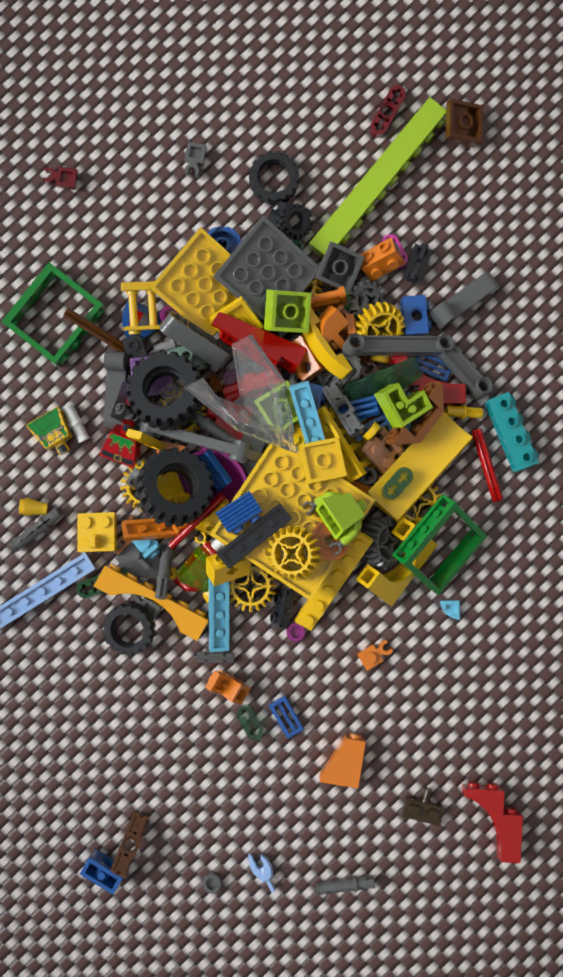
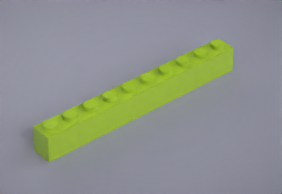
(379, 177)

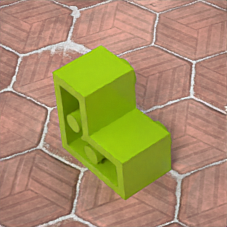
(401, 408)

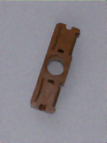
(124, 857)

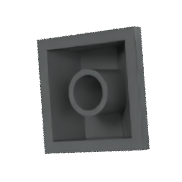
(339, 267)

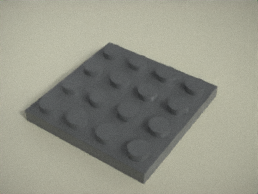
(264, 263)

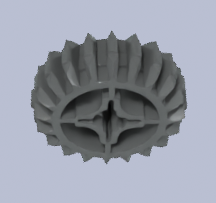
(384, 542)

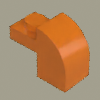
(330, 325)
(228, 686)

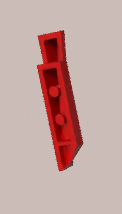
(277, 349)

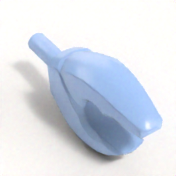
(264, 872)

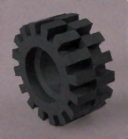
(285, 228)

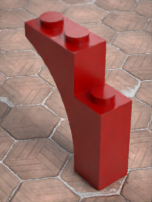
(452, 393)
(506, 822)

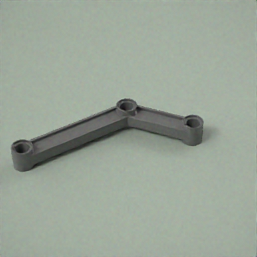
(422, 346)
(238, 451)

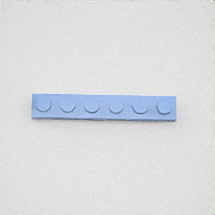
(45, 589)

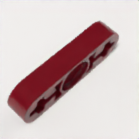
(387, 119)

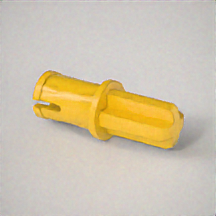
(463, 411)

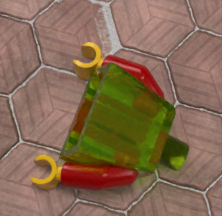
(192, 573)

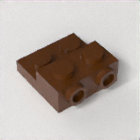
(464, 122)

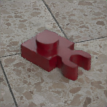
(64, 177)

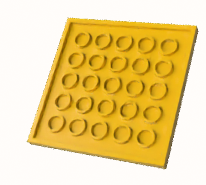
(282, 480)

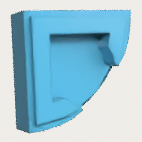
(451, 608)

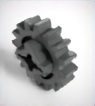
(361, 299)

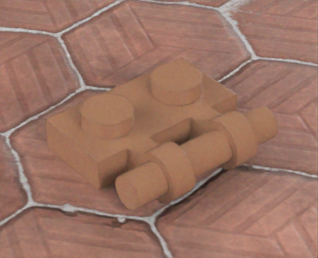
(379, 454)

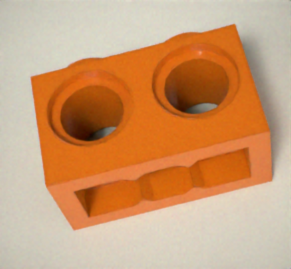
(316, 367)

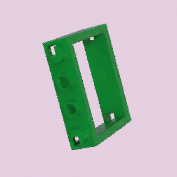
(32, 295)
(426, 530)

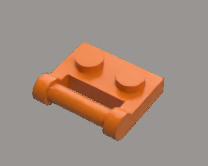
(334, 298)

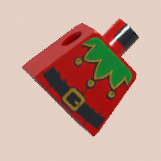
(120, 447)

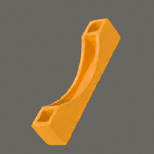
(115, 582)

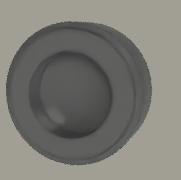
(212, 882)

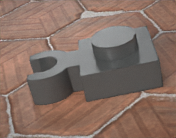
(194, 156)
(152, 606)

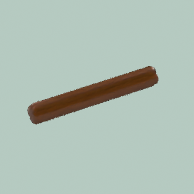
(94, 329)

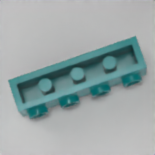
(511, 432)

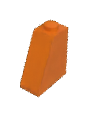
(345, 762)

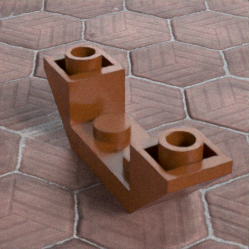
(419, 430)

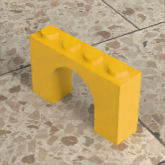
(392, 584)

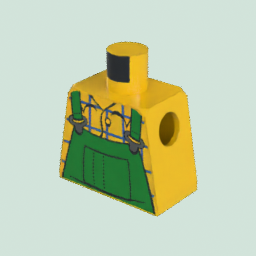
(52, 430)

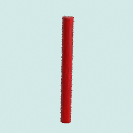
(191, 526)

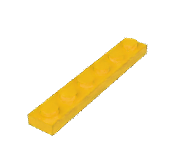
(313, 609)

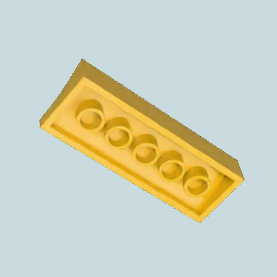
(427, 463)

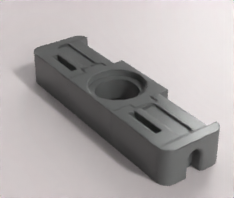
(349, 419)

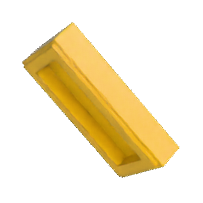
(145, 439)

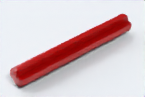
(487, 465)

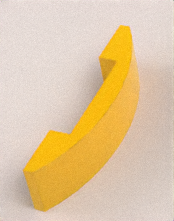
(323, 352)

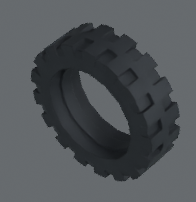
(274, 158)
(116, 642)

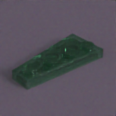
(402, 373)

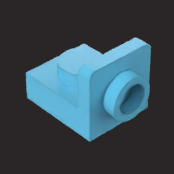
(148, 548)

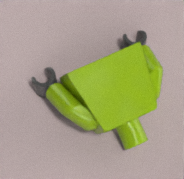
(340, 515)

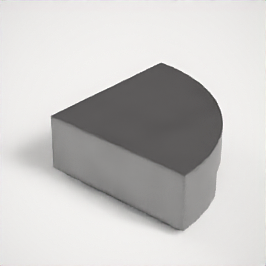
(132, 477)

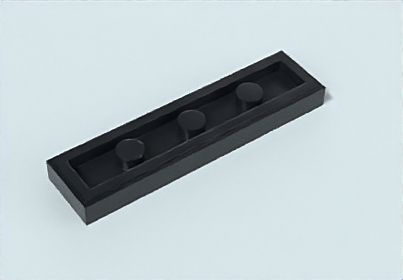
(254, 536)

